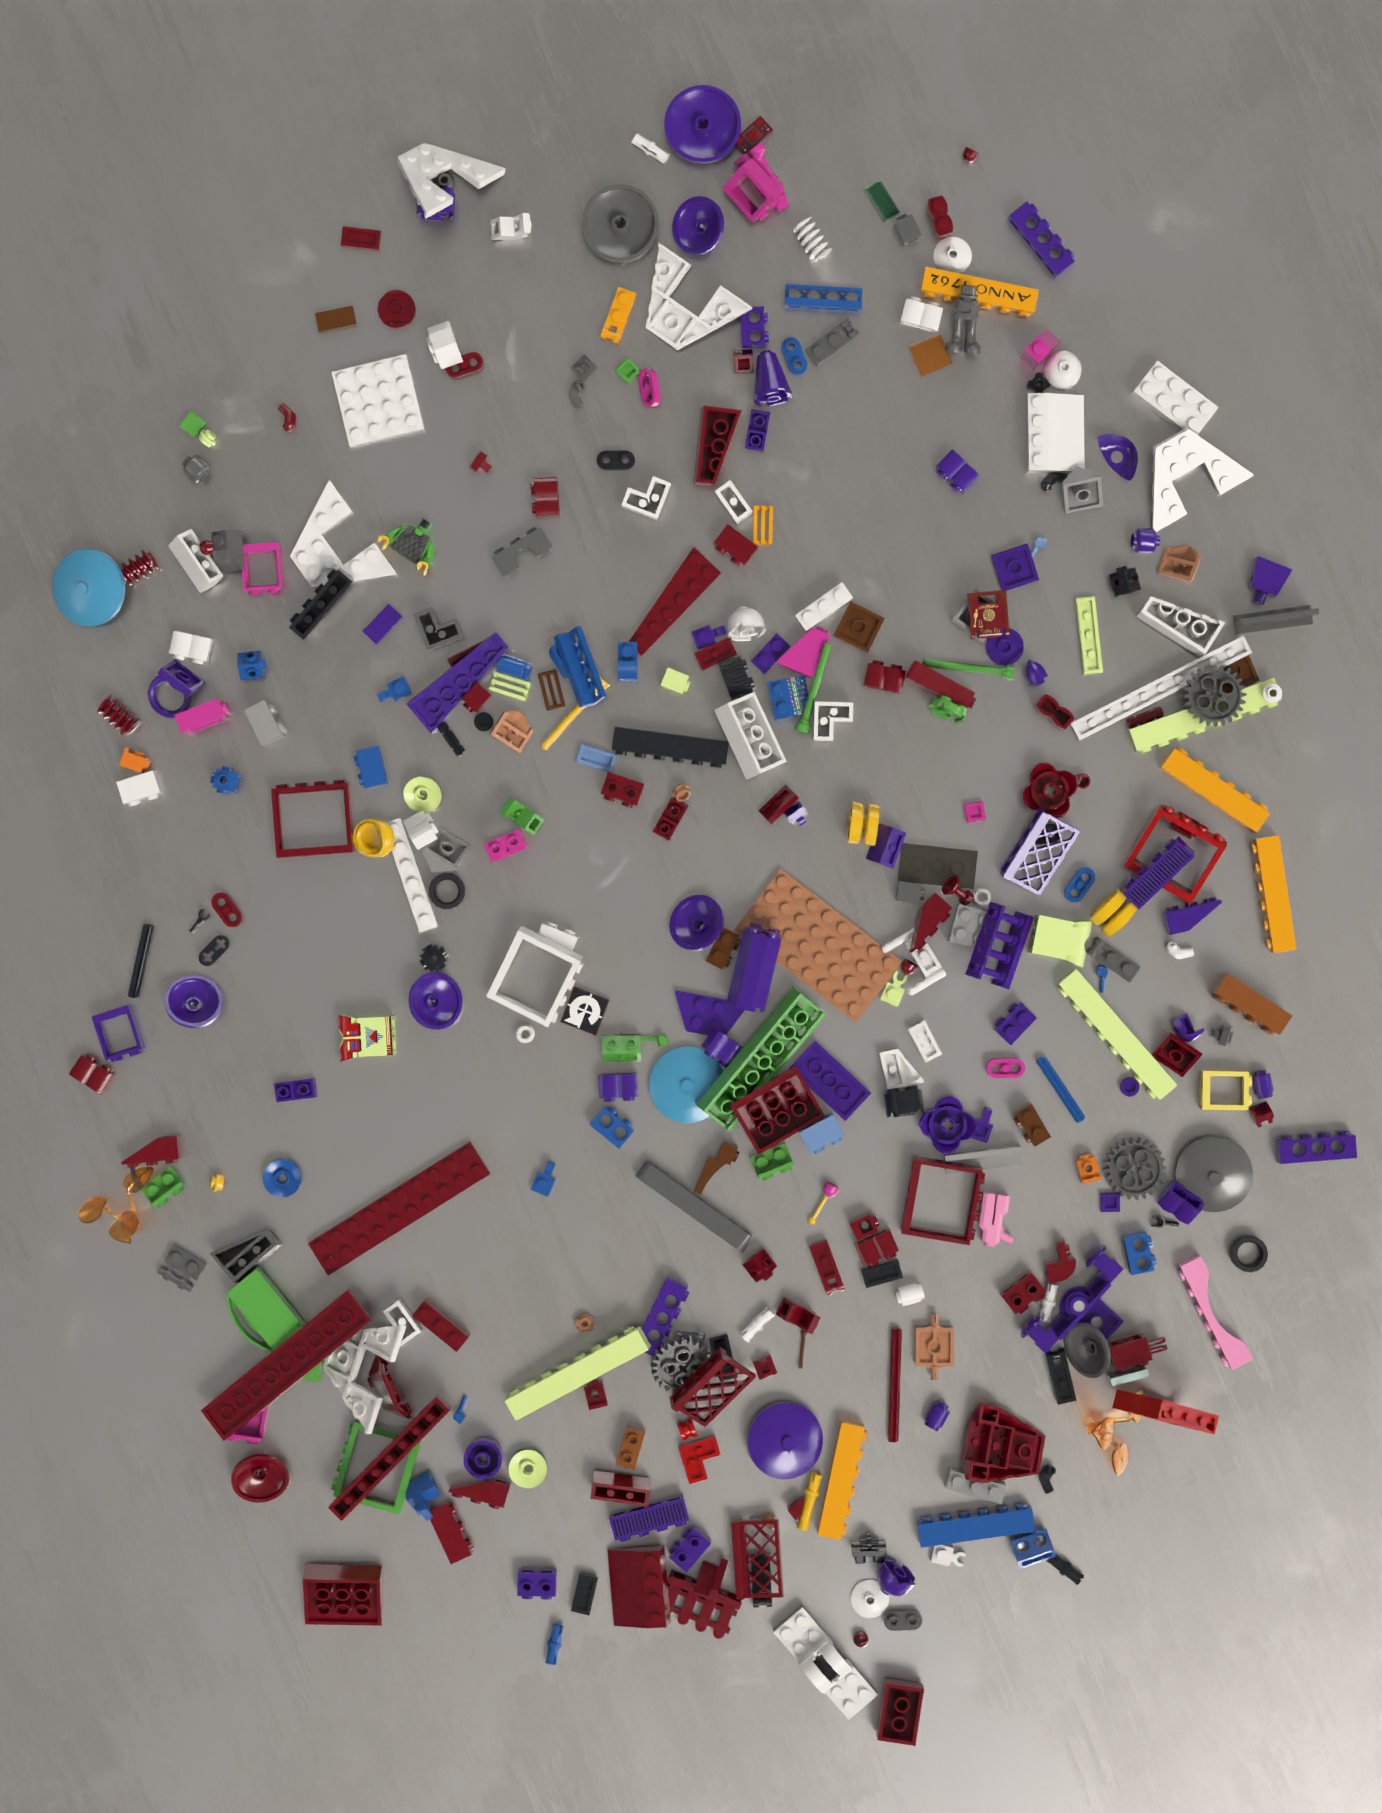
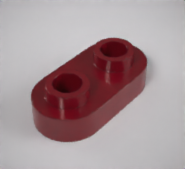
(465, 367)
(226, 910)

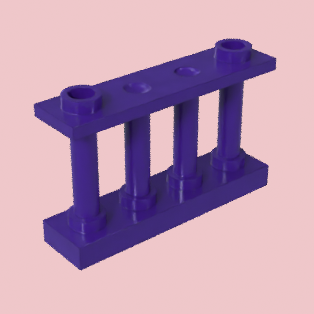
(1012, 948)

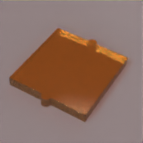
(930, 355)

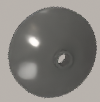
(1087, 1350)

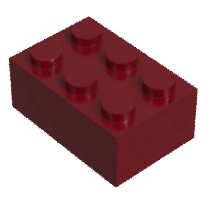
(900, 1712)

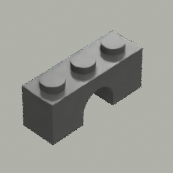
(506, 558)

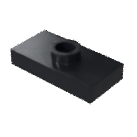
(882, 1273)
(584, 1594)

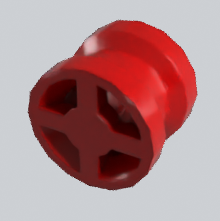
(687, 1429)

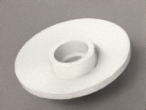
(945, 262)
(866, 1589)

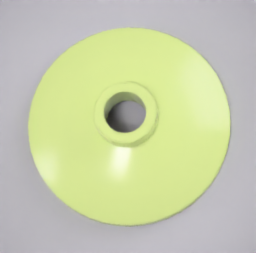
(419, 801)
(525, 1478)

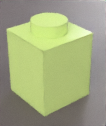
(675, 681)

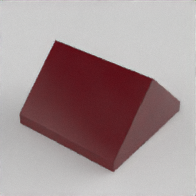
(1176, 1054)

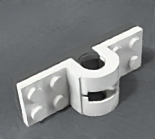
(825, 1662)

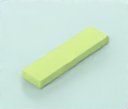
(1089, 635)

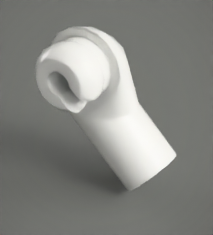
(1177, 952)

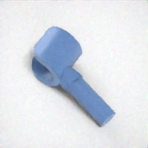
(1039, 542)

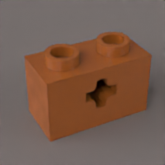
(630, 1447)

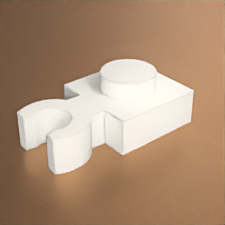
(944, 1555)

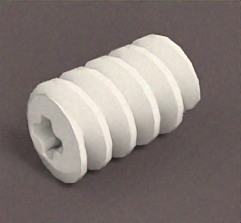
(811, 239)

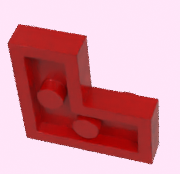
(694, 1454)

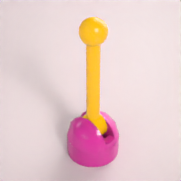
(829, 1190)

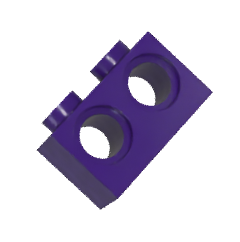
(749, 327)

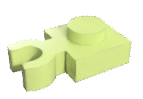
(893, 992)

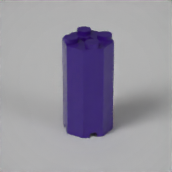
(754, 968)

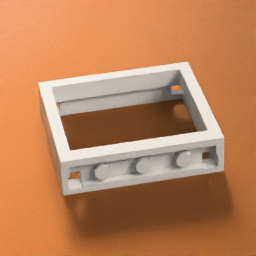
(550, 946)

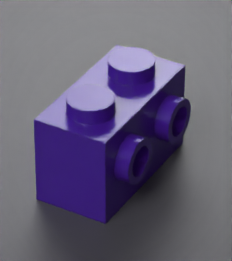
(689, 1548)
(537, 1583)

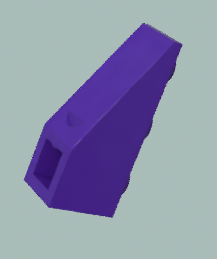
(1186, 918)

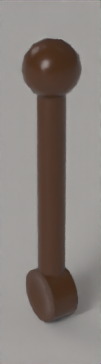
(803, 1333)

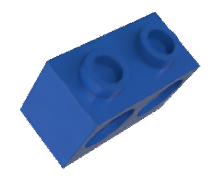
(608, 1131)
(1134, 1254)
(1034, 1553)

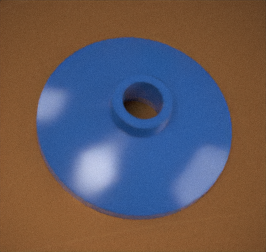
(275, 1185)

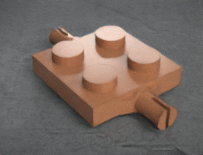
(934, 1346)

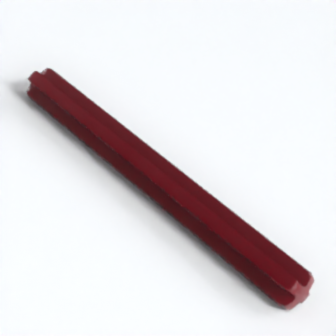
(894, 1393)

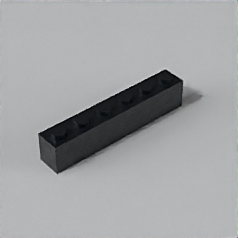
(670, 746)

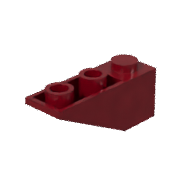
(927, 919)
(161, 1149)
(486, 1490)

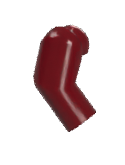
(290, 417)

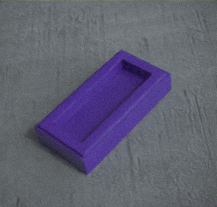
(382, 624)

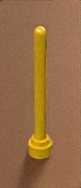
(566, 721)

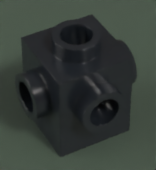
(1124, 581)
(440, 954)

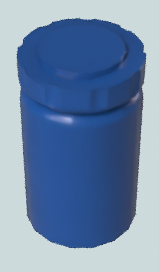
(514, 667)

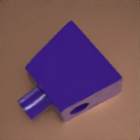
(1267, 579)

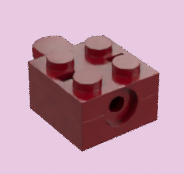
(1134, 1351)

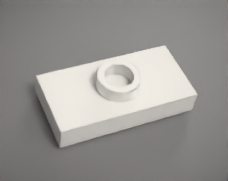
(924, 1041)

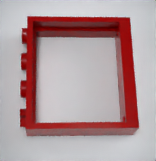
(1186, 823)
(1165, 1411)

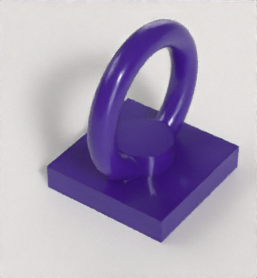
(181, 680)

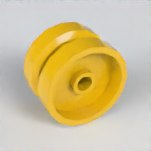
(861, 823)
(1113, 913)

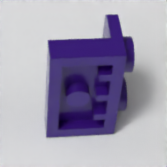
(1014, 1023)

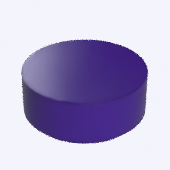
(1129, 1087)

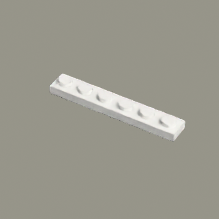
(412, 878)

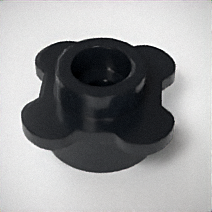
(1038, 378)

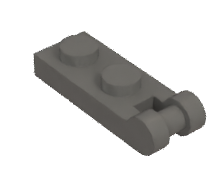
(831, 342)
(1113, 960)

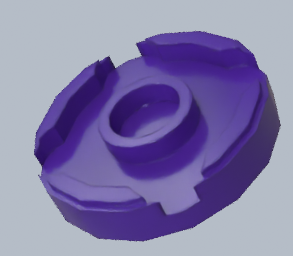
(1001, 651)

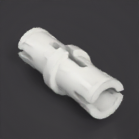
(650, 148)
(1048, 1302)
(757, 1324)

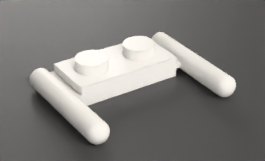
(924, 959)

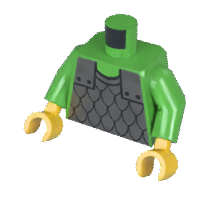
(411, 543)

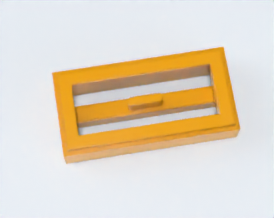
(763, 508)

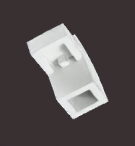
(510, 227)

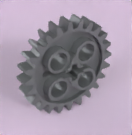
(1198, 691)
(1152, 1162)
(681, 1363)

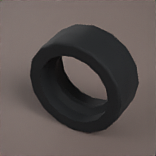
(432, 891)
(1234, 1253)

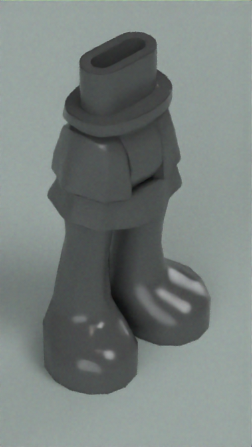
(965, 309)

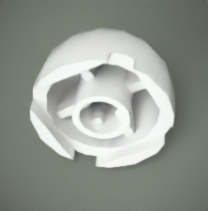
(1062, 369)
(745, 623)

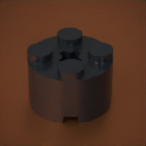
(903, 1102)

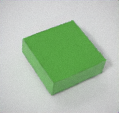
(627, 370)
(192, 424)

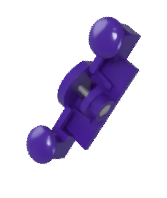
(1080, 1305)

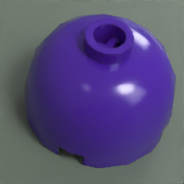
(894, 1579)

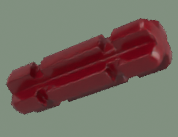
(1145, 717)

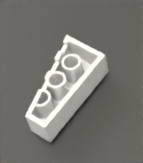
(1181, 625)

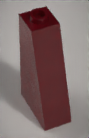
(939, 685)

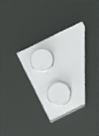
(898, 1070)

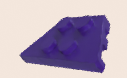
(704, 1013)

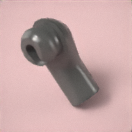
(575, 393)

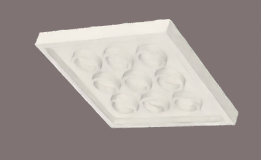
(378, 400)

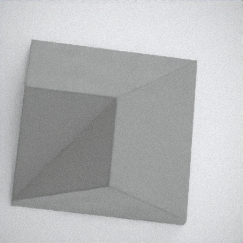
(1081, 491)
(445, 852)

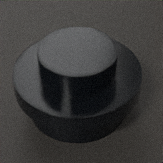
(483, 721)

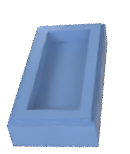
(596, 758)

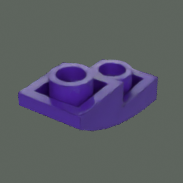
(757, 430)
(295, 1090)

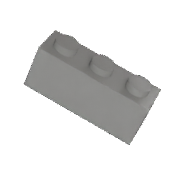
(990, 1491)

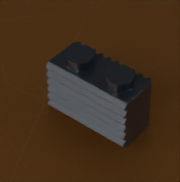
(736, 677)

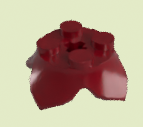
(1064, 787)

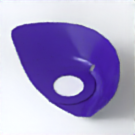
(1110, 443)

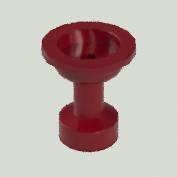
(952, 886)

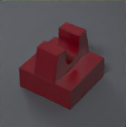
(479, 462)
(1261, 1113)
(765, 1367)

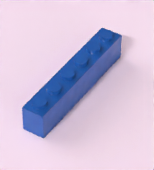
(975, 1526)

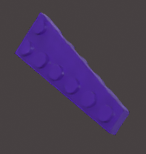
(447, 690)

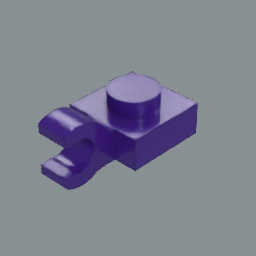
(705, 636)
(984, 1128)

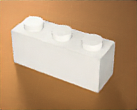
(198, 566)
(823, 607)

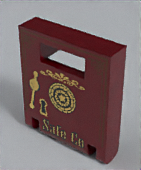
(988, 618)

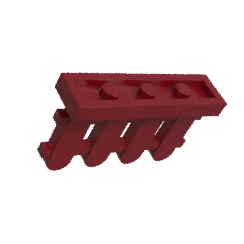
(679, 1580)

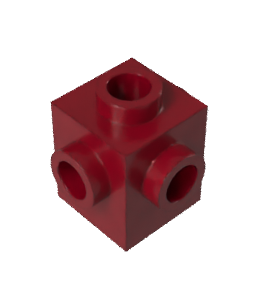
(760, 1266)

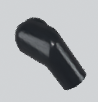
(1051, 479)
(1045, 1477)

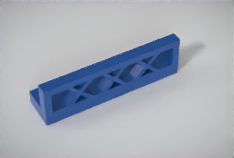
(823, 304)
(578, 669)

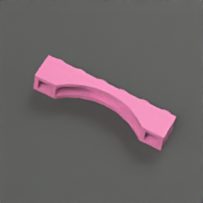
(1197, 1275)

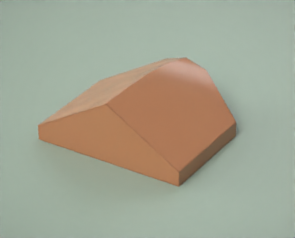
(1179, 563)
(512, 730)

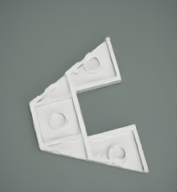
(430, 161)
(673, 321)
(1178, 456)
(316, 557)
(345, 1364)

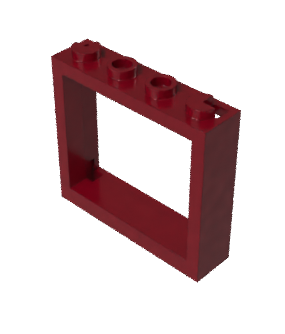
(303, 788)
(976, 1196)

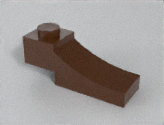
(726, 1154)

